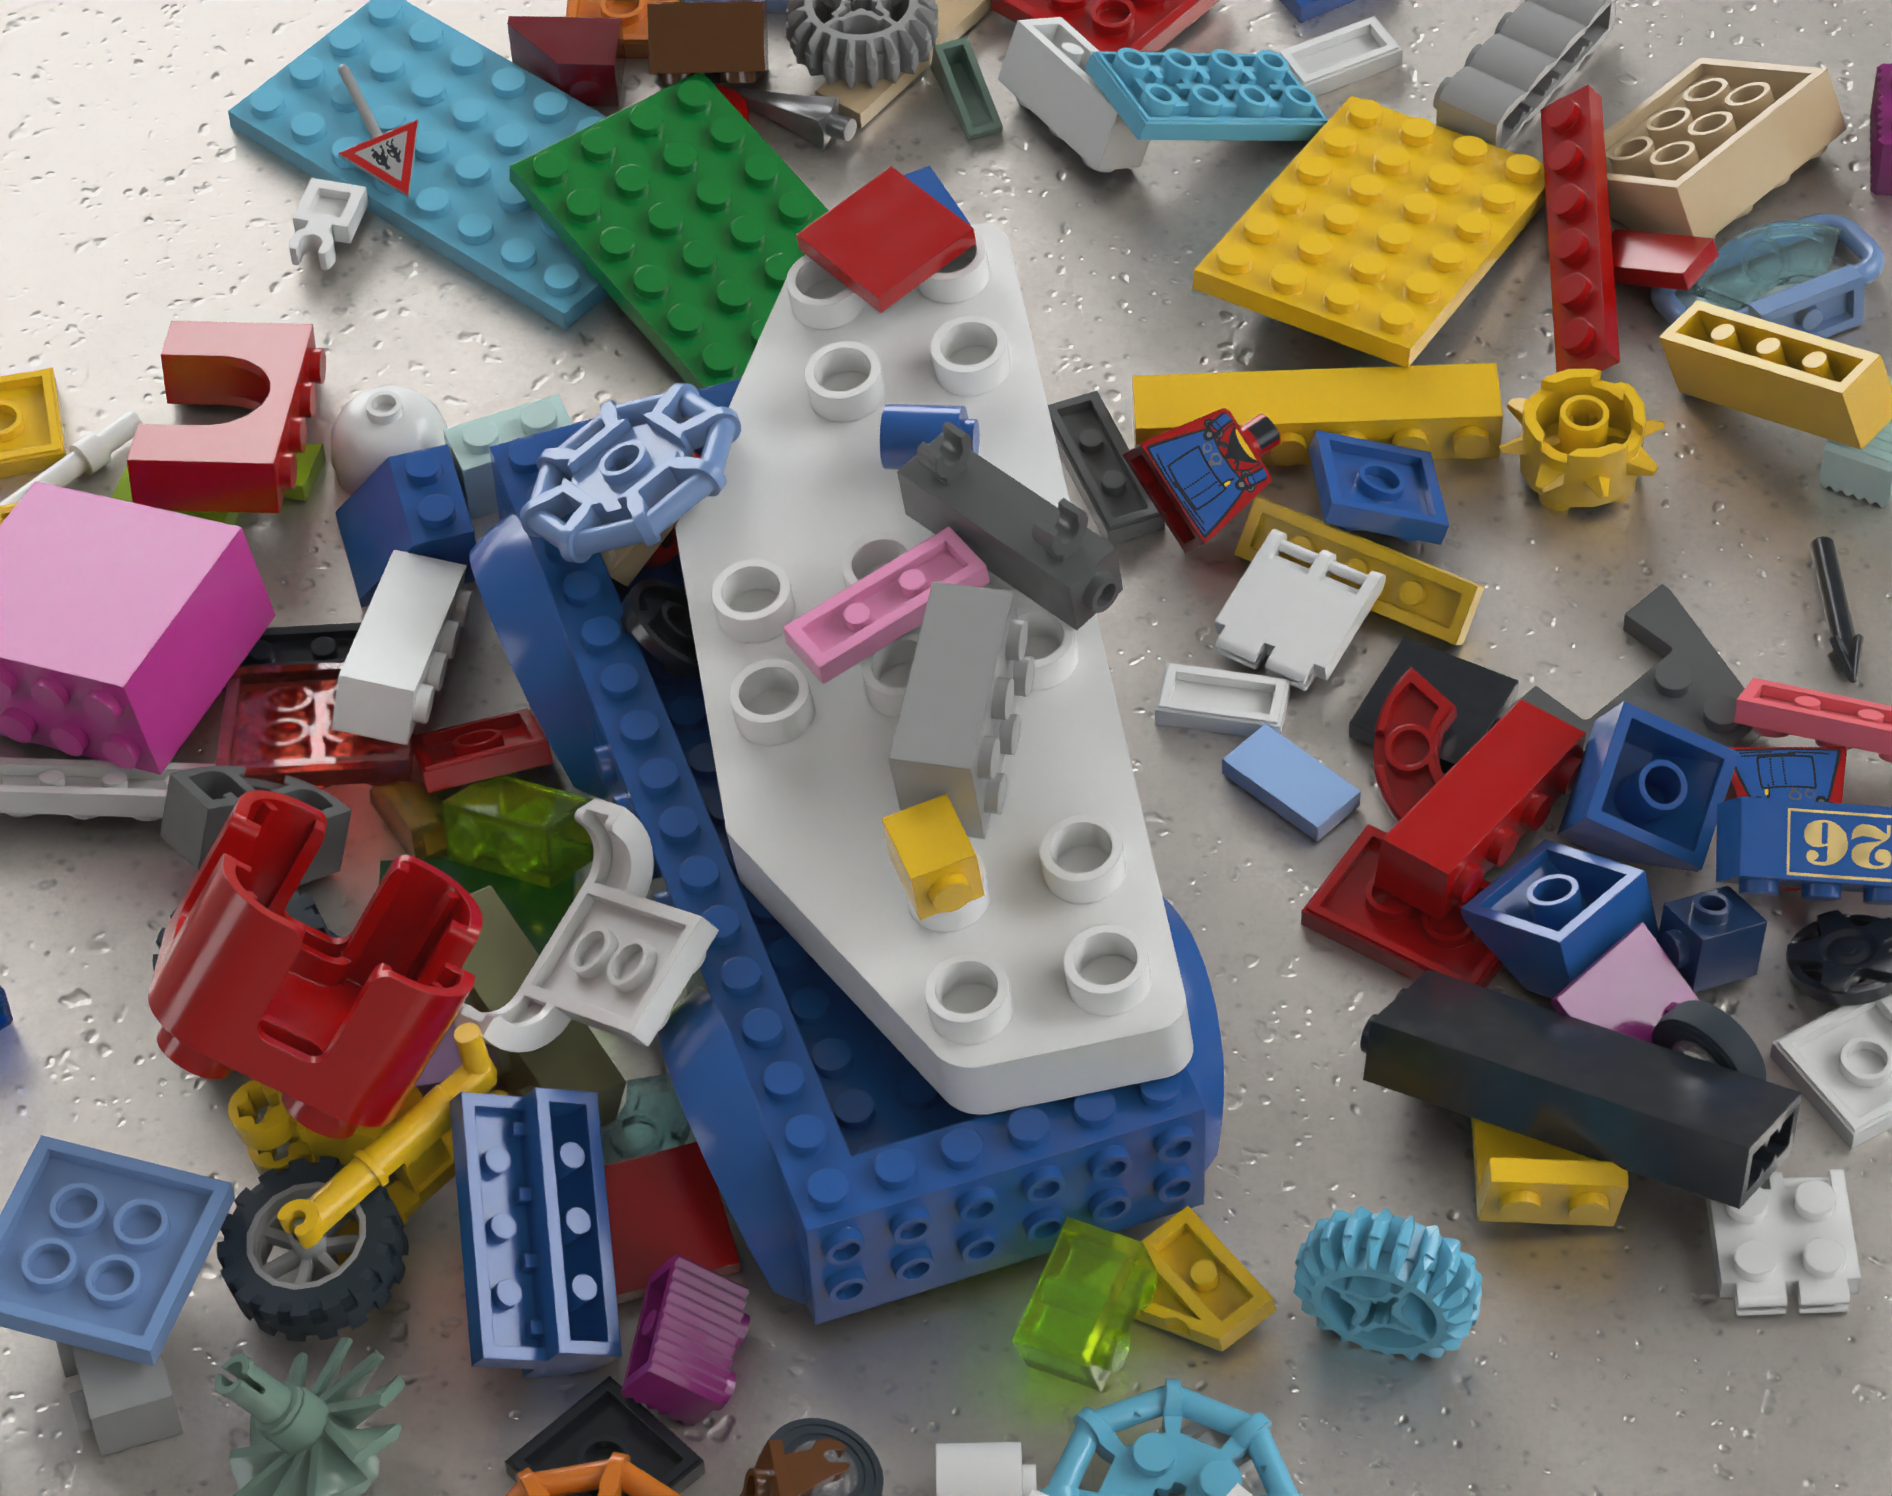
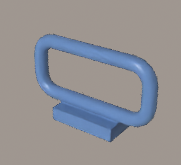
(1817, 305)

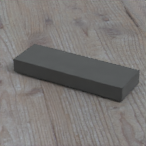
(1094, 458)

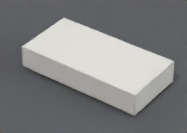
(1343, 56)
(1220, 700)

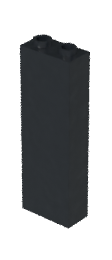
(1582, 1087)

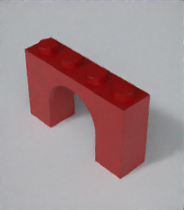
(242, 461)

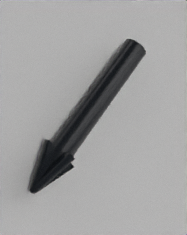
(1845, 644)

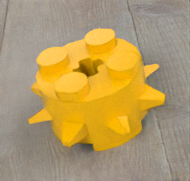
(1582, 440)

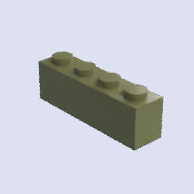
(569, 1061)

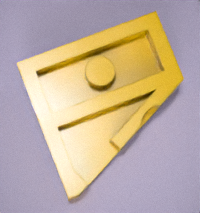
(1201, 1285)

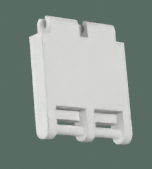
(1294, 612)
(1786, 1243)

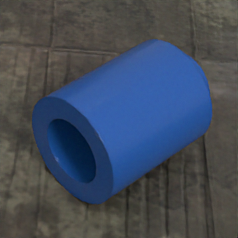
(908, 425)

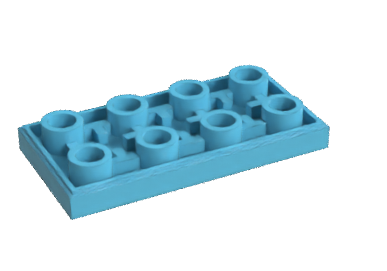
(1206, 95)

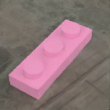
(881, 605)

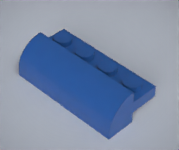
(535, 1232)

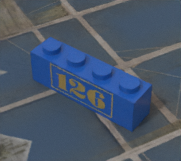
(1805, 847)

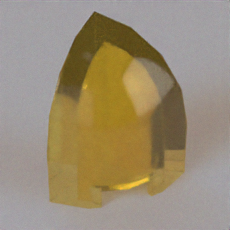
(412, 818)

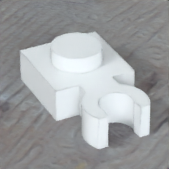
(326, 215)

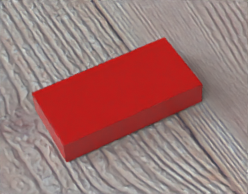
(1660, 258)

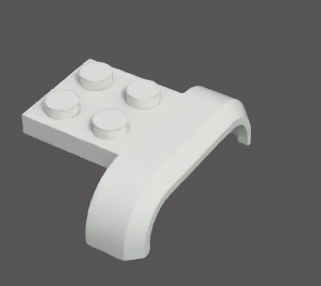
(612, 956)

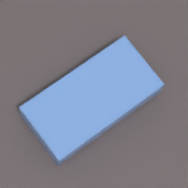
(1291, 782)

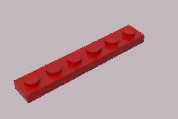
(1579, 233)

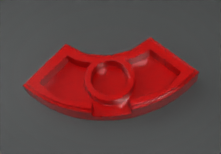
(1410, 742)

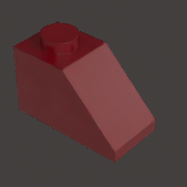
(572, 54)

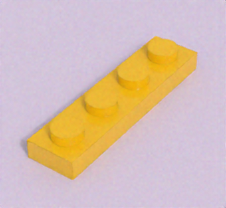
(1412, 590)

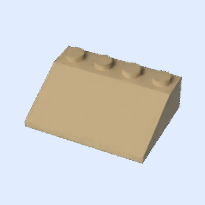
(1716, 143)

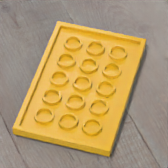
(1376, 231)

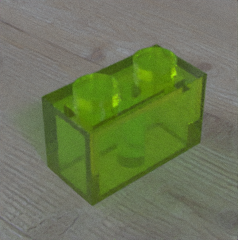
(517, 830)
(1086, 1304)

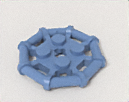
(630, 474)

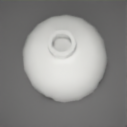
(379, 426)

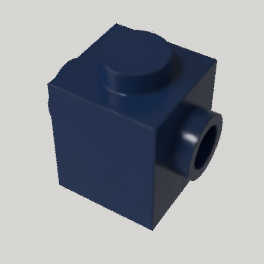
(1712, 937)

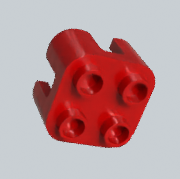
(304, 1012)

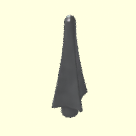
(808, 116)

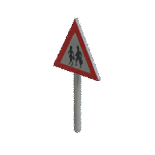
(387, 155)

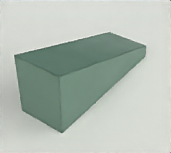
(965, 88)

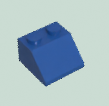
(408, 507)
(1647, 791)
(1558, 913)

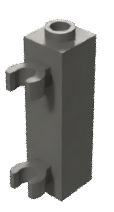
(1011, 528)

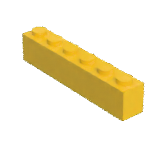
(1420, 407)

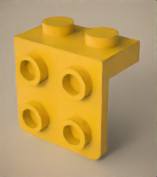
(1540, 1182)

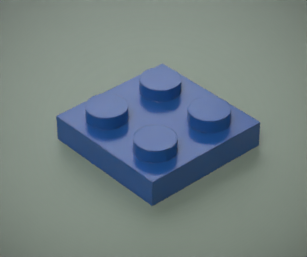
(1378, 488)

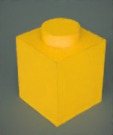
(933, 857)

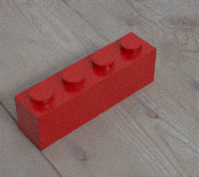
(1480, 810)

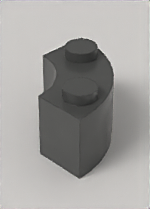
(204, 797)

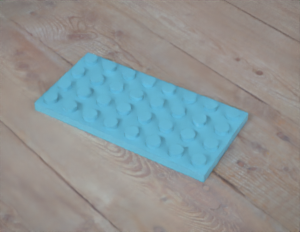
(473, 124)

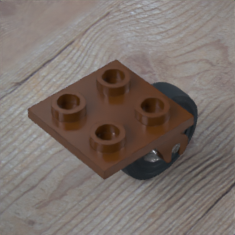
(815, 1460)

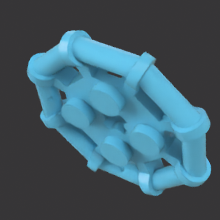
(1170, 1460)

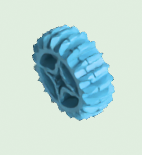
(1388, 1283)

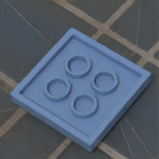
(104, 1248)

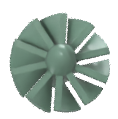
(309, 1438)

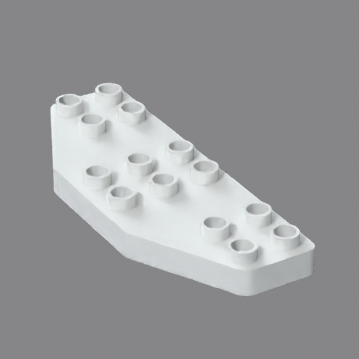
(1069, 957)

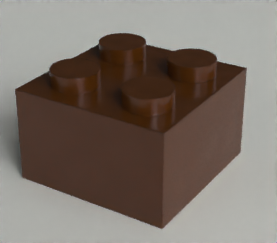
(708, 39)

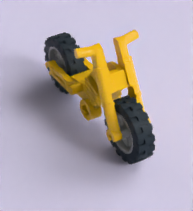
(325, 1184)

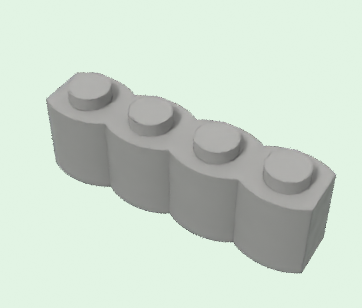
(1521, 67)

